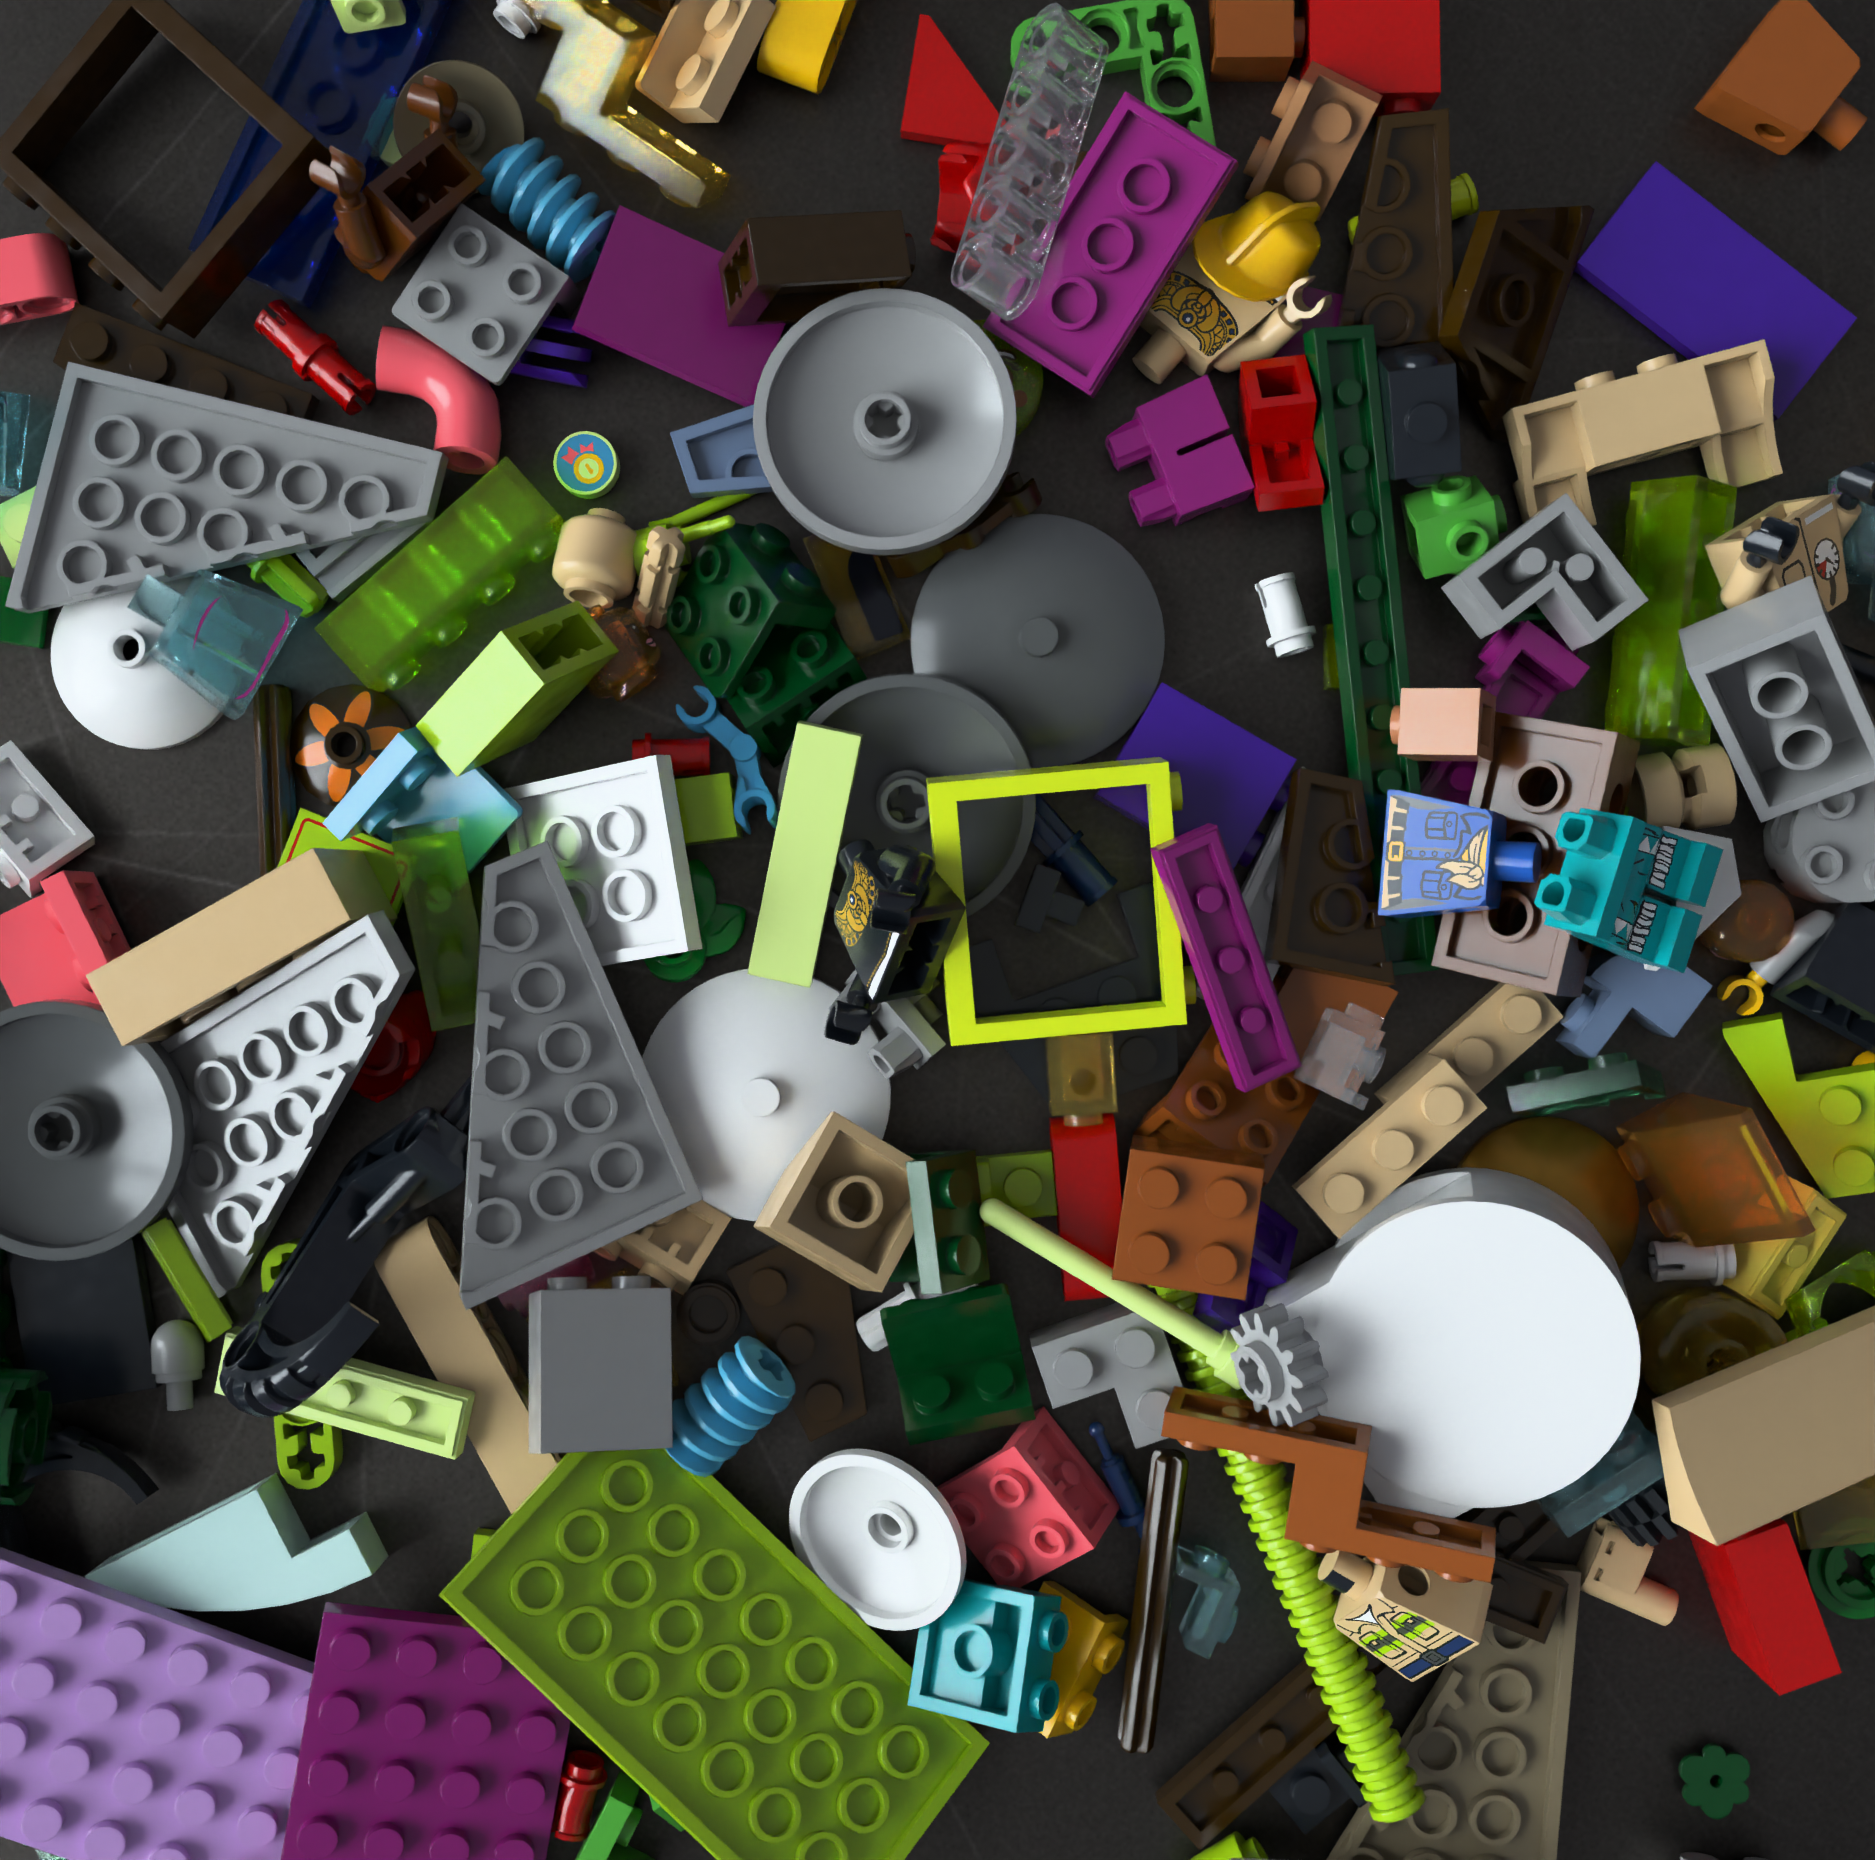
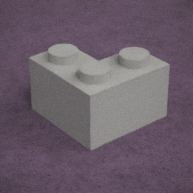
(1556, 565)
(1107, 1352)

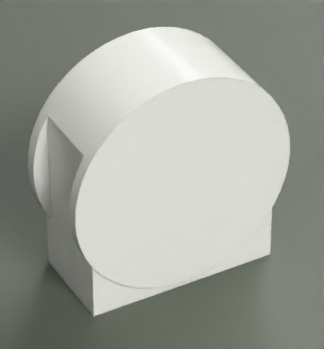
(1473, 1339)

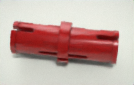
(315, 357)

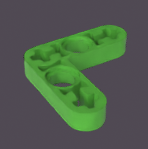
(1140, 48)

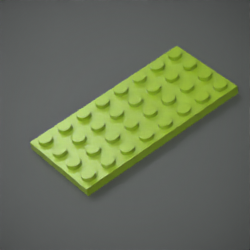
(712, 1664)

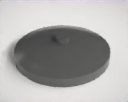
(1048, 631)
(922, 730)
(86, 1132)

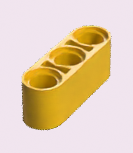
(804, 41)

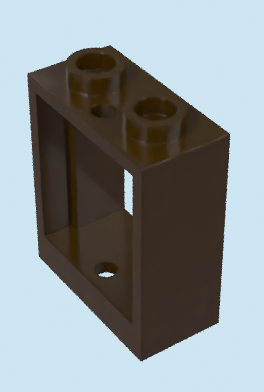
(796, 263)

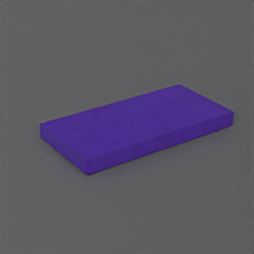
(1710, 283)

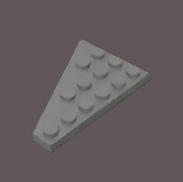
(560, 1103)

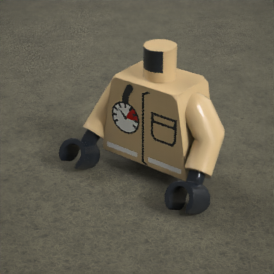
(1792, 543)

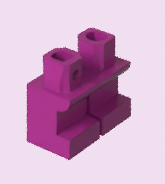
(1187, 454)

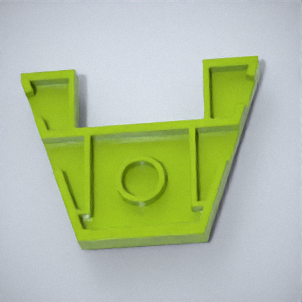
(1821, 1112)

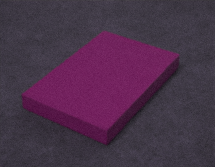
(665, 305)

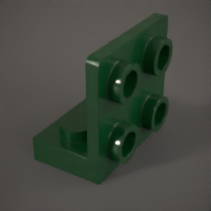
(789, 682)
(958, 1363)

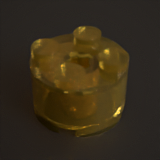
(1696, 1324)

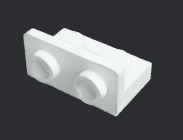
(35, 825)

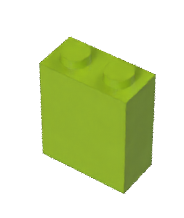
(516, 687)

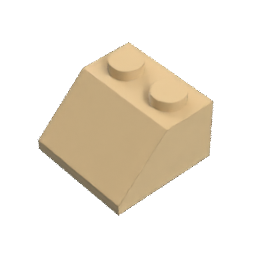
(844, 1204)

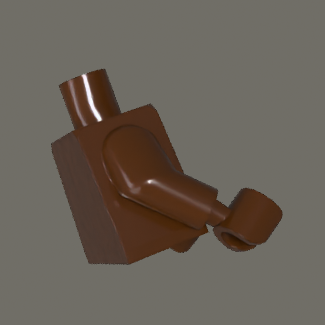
(408, 200)

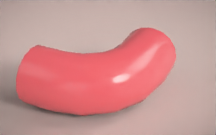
(460, 397)

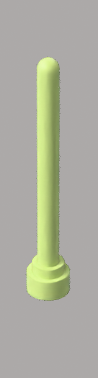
(1131, 1295)

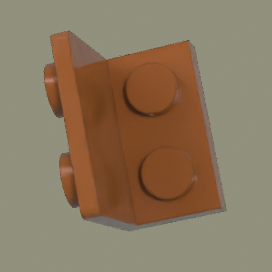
(1212, 1112)

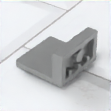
(483, 295)

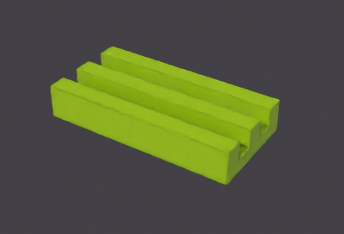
(187, 1279)

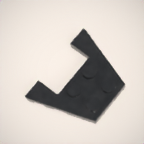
(1140, 1054)

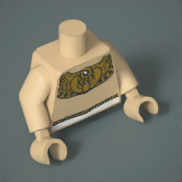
(1213, 328)

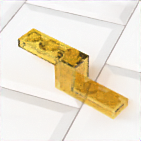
(590, 94)

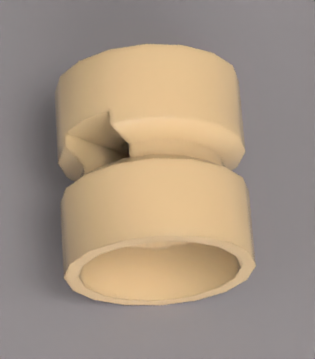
(1688, 790)

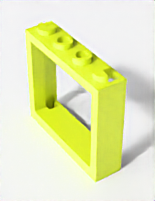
(1176, 980)

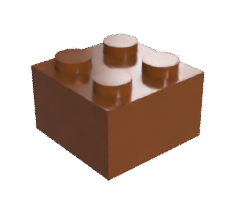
(1189, 1217)

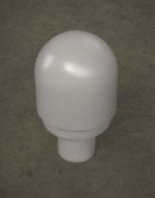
(177, 1361)

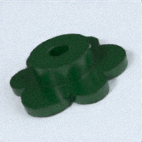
(1720, 1793)

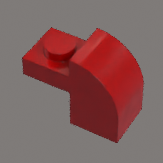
(1277, 432)

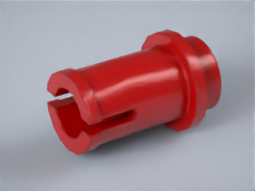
(687, 755)
(580, 1780)

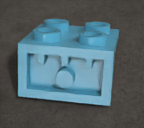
(417, 787)

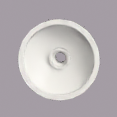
(120, 699)
(878, 1538)

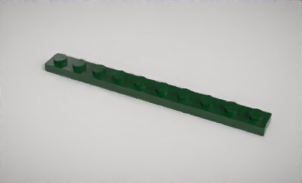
(1365, 593)

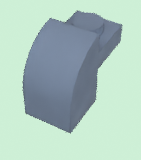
(1623, 987)

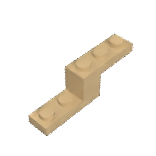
(1425, 1105)

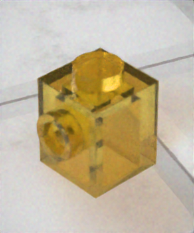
(1081, 1077)

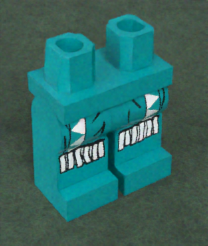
(1603, 884)

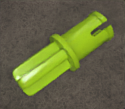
(291, 582)

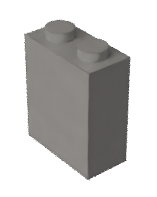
(600, 1366)

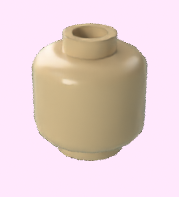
(595, 558)

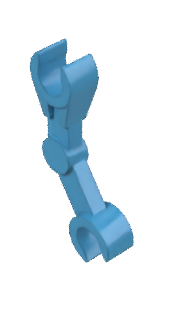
(750, 787)

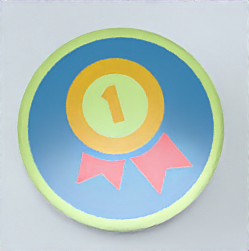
(586, 464)

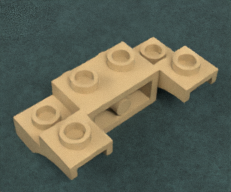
(1667, 407)

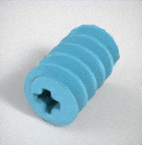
(547, 207)
(729, 1406)

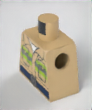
(1406, 1612)

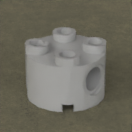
(1826, 848)

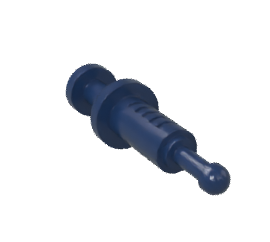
(1121, 1482)

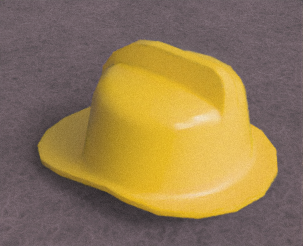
(1259, 246)

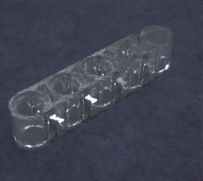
(1030, 163)

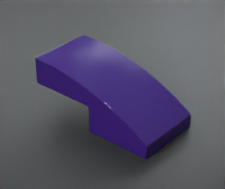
(1269, 1267)

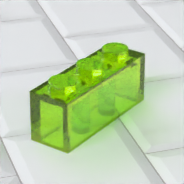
(440, 918)

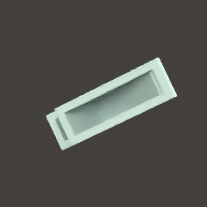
(244, 1556)

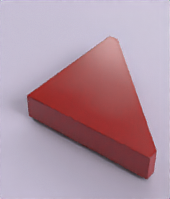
(942, 94)

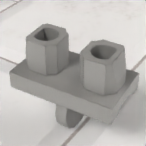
(908, 1031)

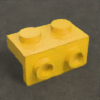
(1089, 1652)

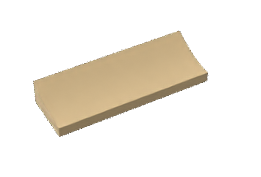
(1771, 1431)

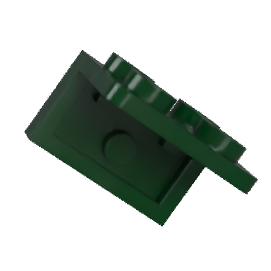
(734, 598)
(948, 1231)

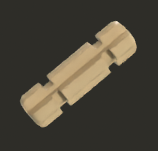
(659, 575)

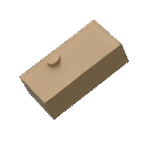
(235, 943)

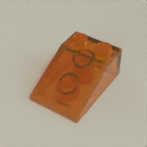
(1711, 1173)

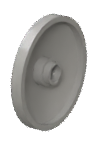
(885, 421)

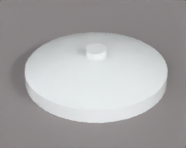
(755, 1079)

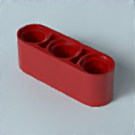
(1086, 1194)

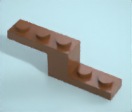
(1328, 1486)

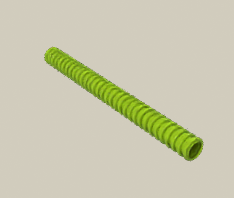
(1313, 1606)

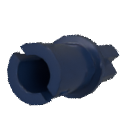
(1069, 854)

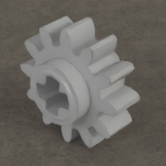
(1279, 1365)

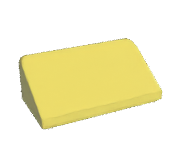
(1778, 1268)

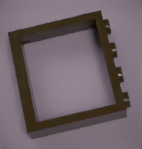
(240, 235)

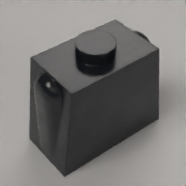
(1420, 412)

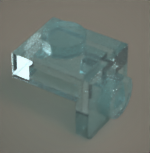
(1212, 1608)

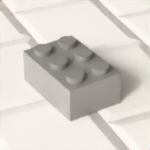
(1783, 699)

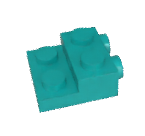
(991, 1658)

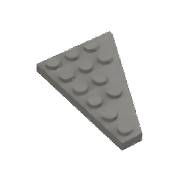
(193, 482)
(269, 1083)

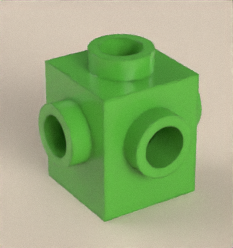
(1451, 524)

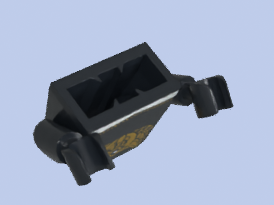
(895, 926)

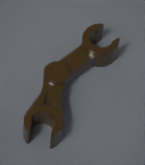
(1012, 500)

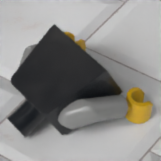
(1823, 974)

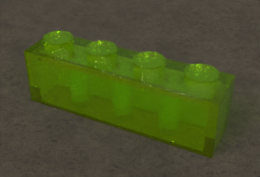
(1668, 560)
(443, 578)

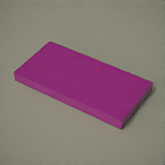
(1117, 242)

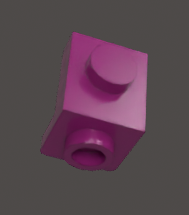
(1535, 650)

